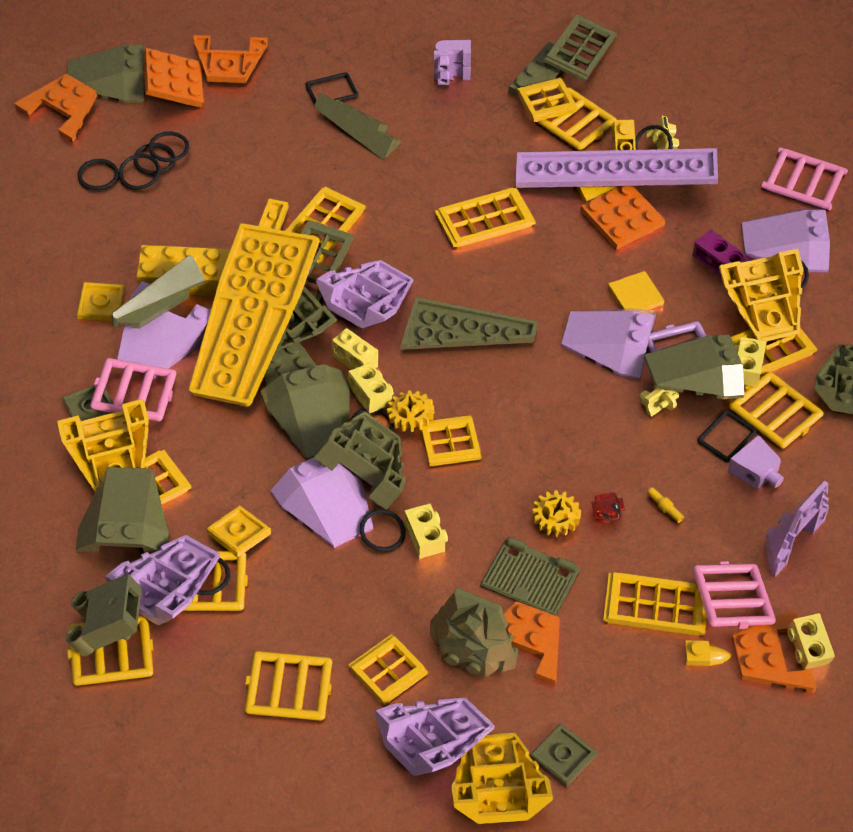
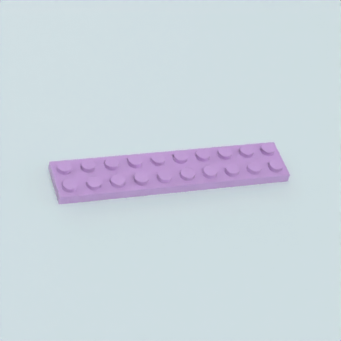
(617, 168)

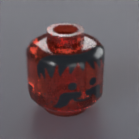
(607, 507)

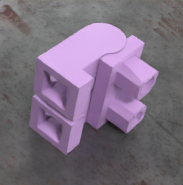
(451, 60)

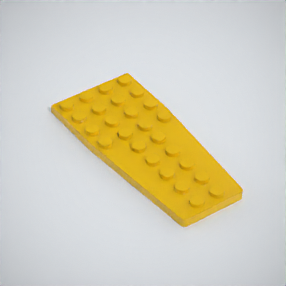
(251, 311)

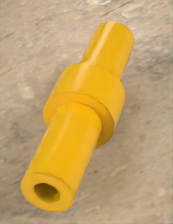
(665, 505)

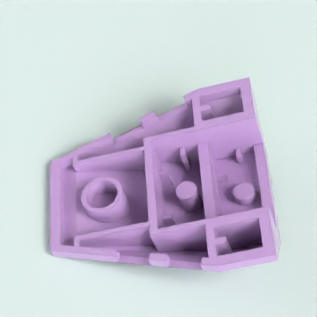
(788, 231)
(365, 293)
(611, 338)
(324, 500)
(806, 514)
(169, 577)
(431, 734)

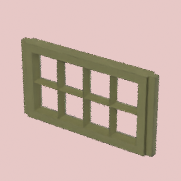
(568, 67)
(332, 233)

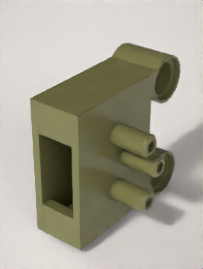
(109, 614)

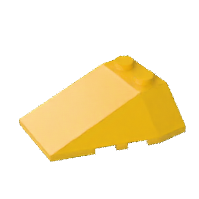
(767, 293)
(107, 440)
(500, 782)

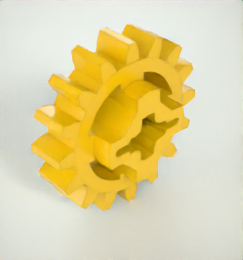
(420, 407)
(556, 513)

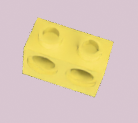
(353, 350)
(751, 355)
(370, 387)
(422, 531)
(816, 641)

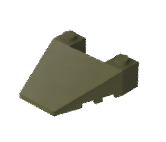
(369, 452)

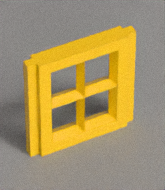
(550, 112)
(453, 456)
(172, 471)
(375, 654)

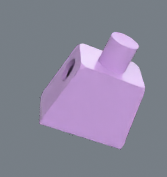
(756, 464)

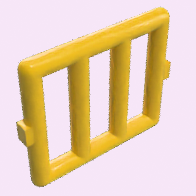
(567, 135)
(767, 430)
(241, 583)
(280, 660)
(124, 673)

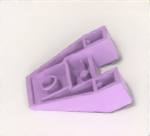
(165, 338)

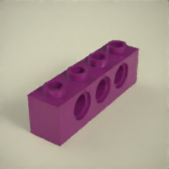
(716, 251)

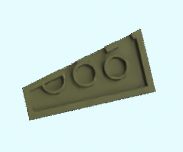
(538, 71)

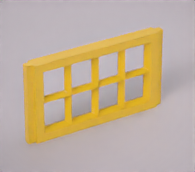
(340, 200)
(450, 229)
(808, 349)
(612, 599)

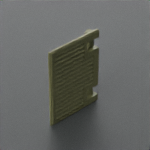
(530, 576)

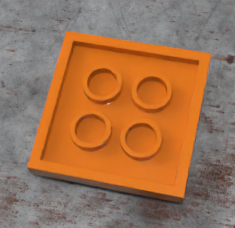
(173, 77)
(622, 216)

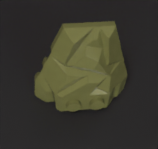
(473, 634)

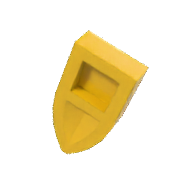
(702, 654)

